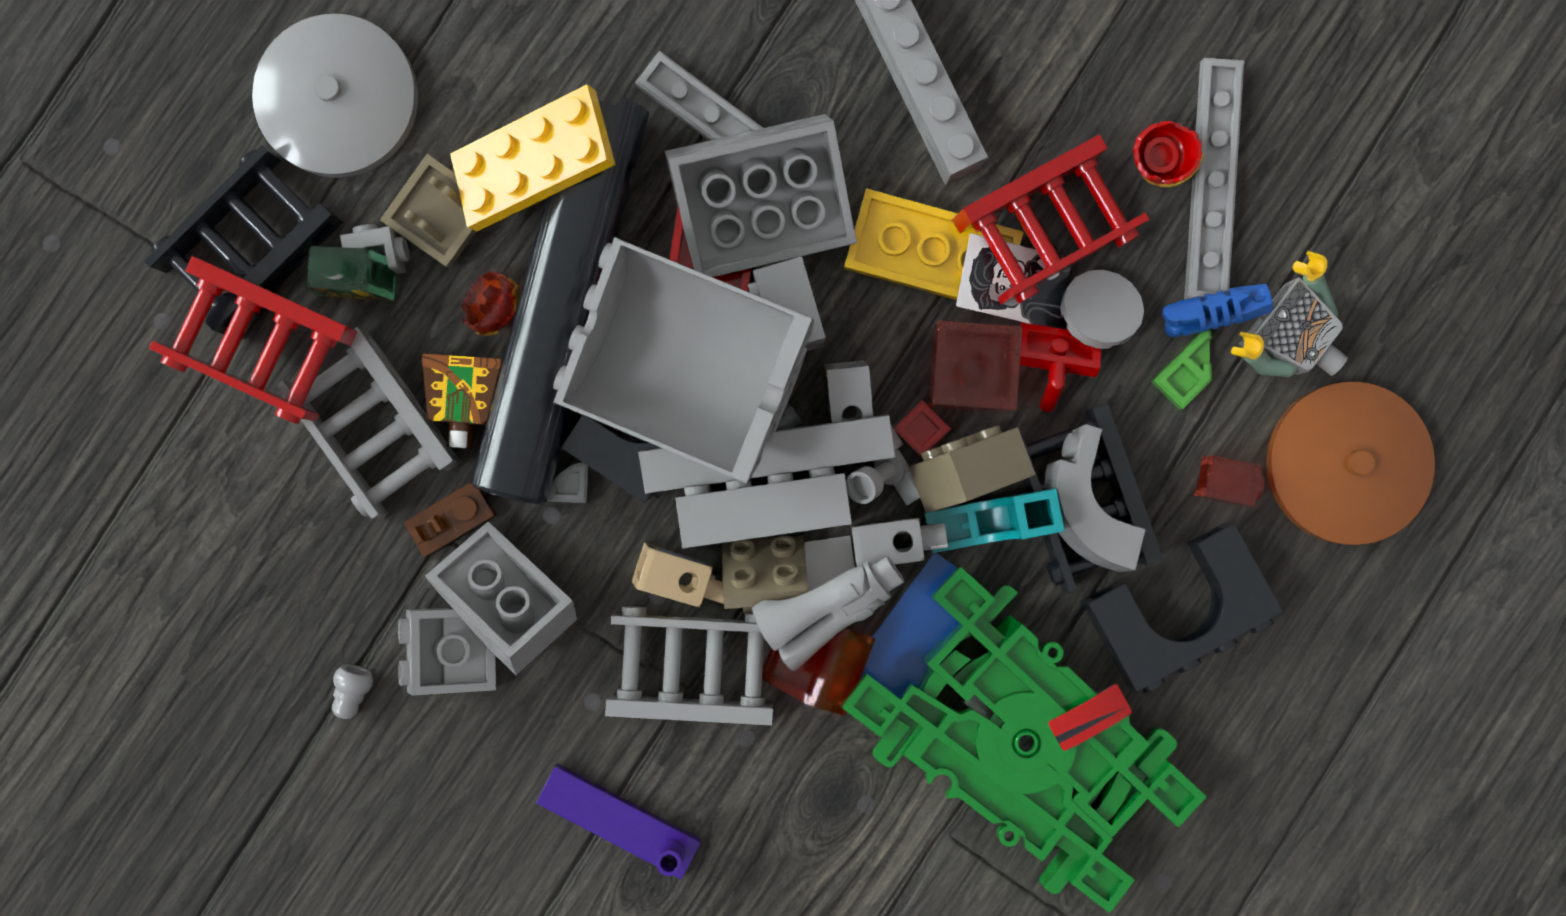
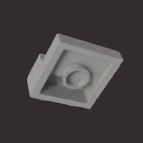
(443, 654)

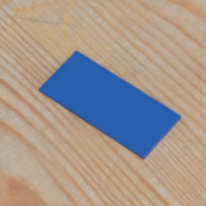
(911, 630)

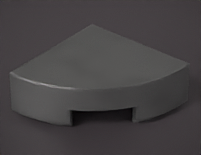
(571, 485)

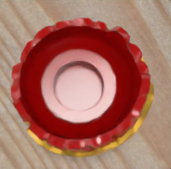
(1167, 154)

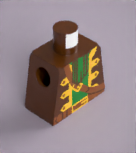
(459, 393)

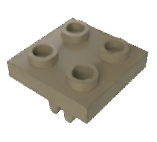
(431, 212)
(763, 571)

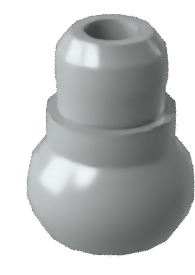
(350, 687)

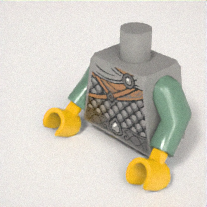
(1298, 328)

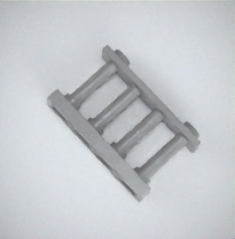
(409, 420)
(670, 701)

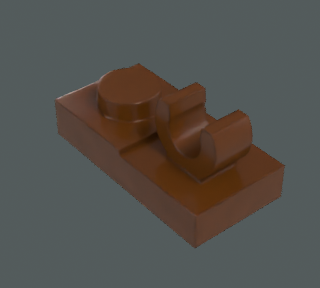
(449, 519)

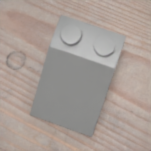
(503, 597)

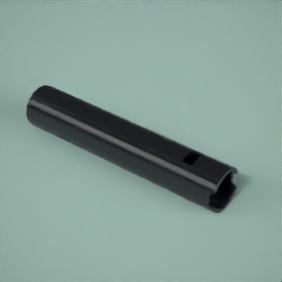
(575, 226)

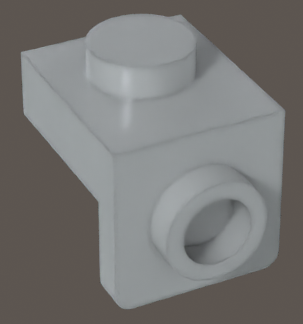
(381, 241)

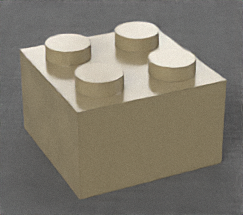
(971, 468)

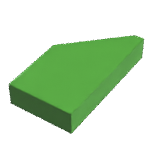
(1187, 372)

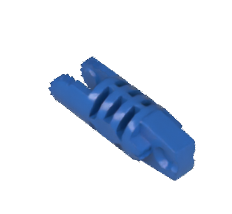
(1217, 310)

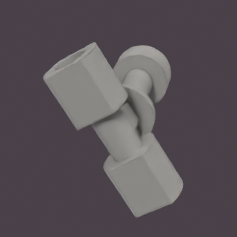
(867, 483)

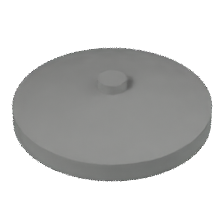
(335, 95)

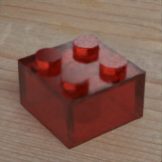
(975, 366)

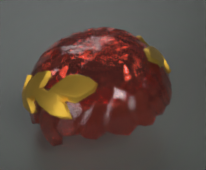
(490, 303)

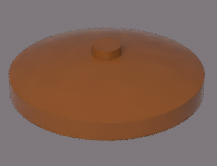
(1350, 463)

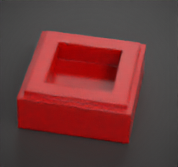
(921, 428)

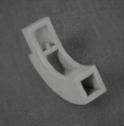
(1085, 524)

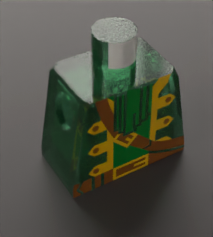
(347, 273)

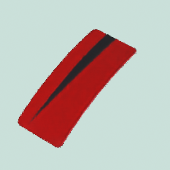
(1090, 718)

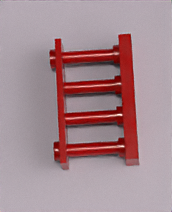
(1050, 181)
(250, 300)

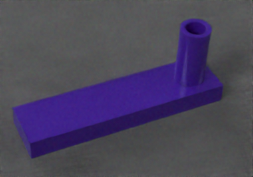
(619, 821)

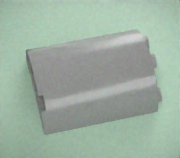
(683, 360)

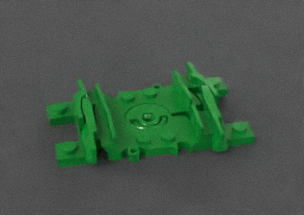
(1015, 786)

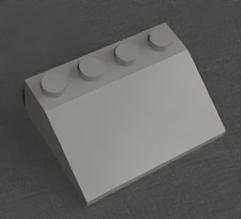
(762, 196)

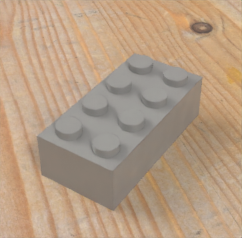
(763, 510)

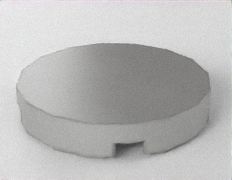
(1102, 309)

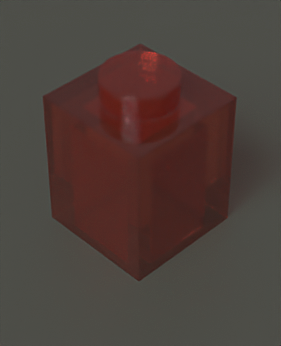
(1229, 481)

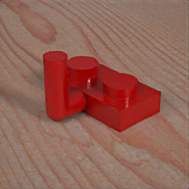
(1060, 354)

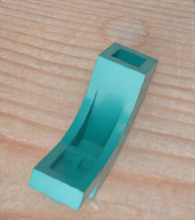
(999, 519)

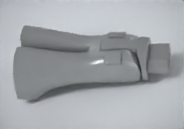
(810, 620)

